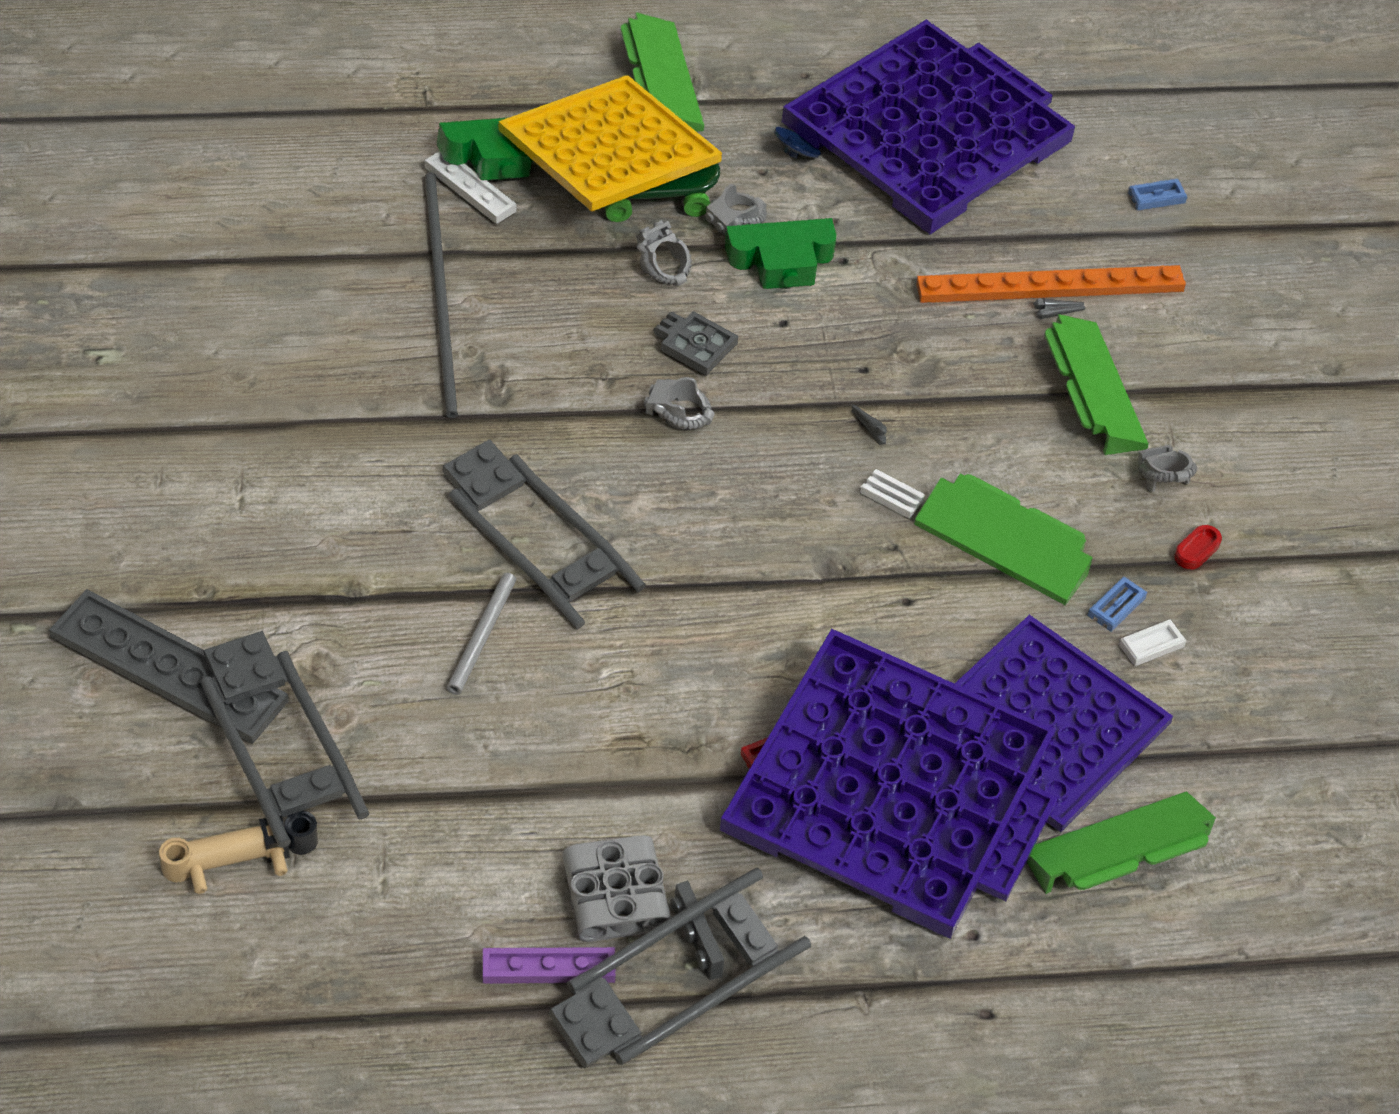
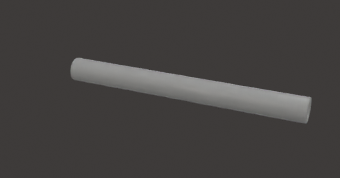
(481, 633)

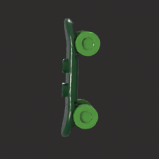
(692, 186)

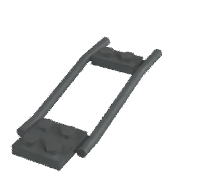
(487, 476)
(248, 669)
(599, 1024)

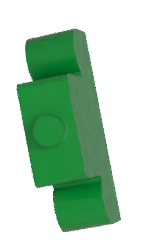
(484, 146)
(782, 250)

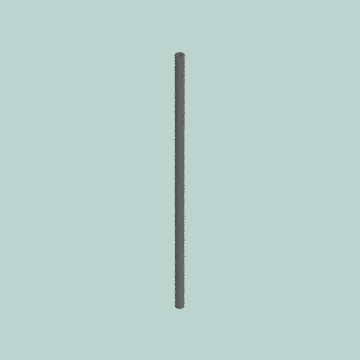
(441, 296)

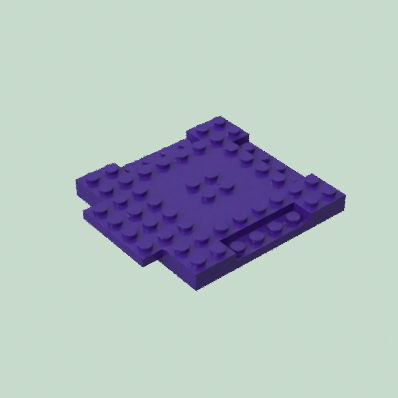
(931, 122)
(897, 784)

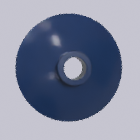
(795, 144)

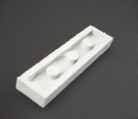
(469, 186)

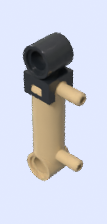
(236, 848)

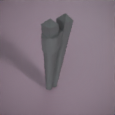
(1053, 307)
(873, 425)

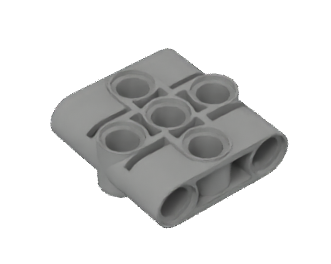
(600, 909)

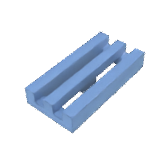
(1158, 194)
(1112, 623)

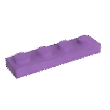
(542, 964)

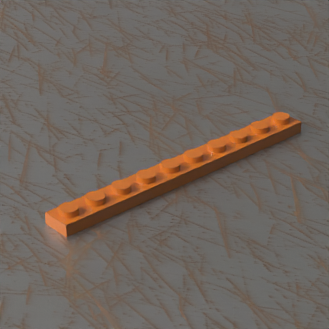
(1050, 283)

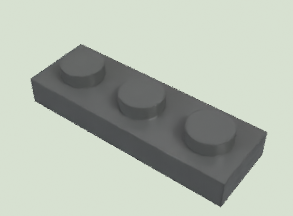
(699, 933)

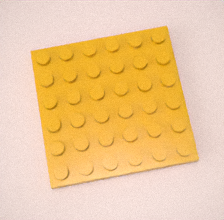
(609, 142)

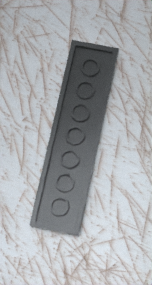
(157, 661)

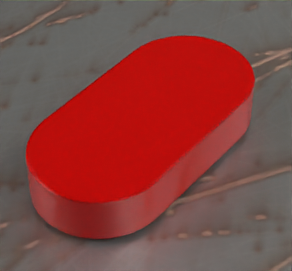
(1198, 547)

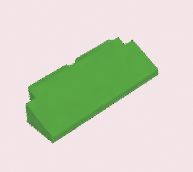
(661, 65)
(1095, 384)
(1007, 535)
(1121, 842)

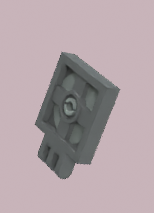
(695, 340)

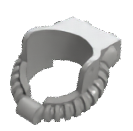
(722, 215)
(647, 244)
(683, 390)
(1165, 466)

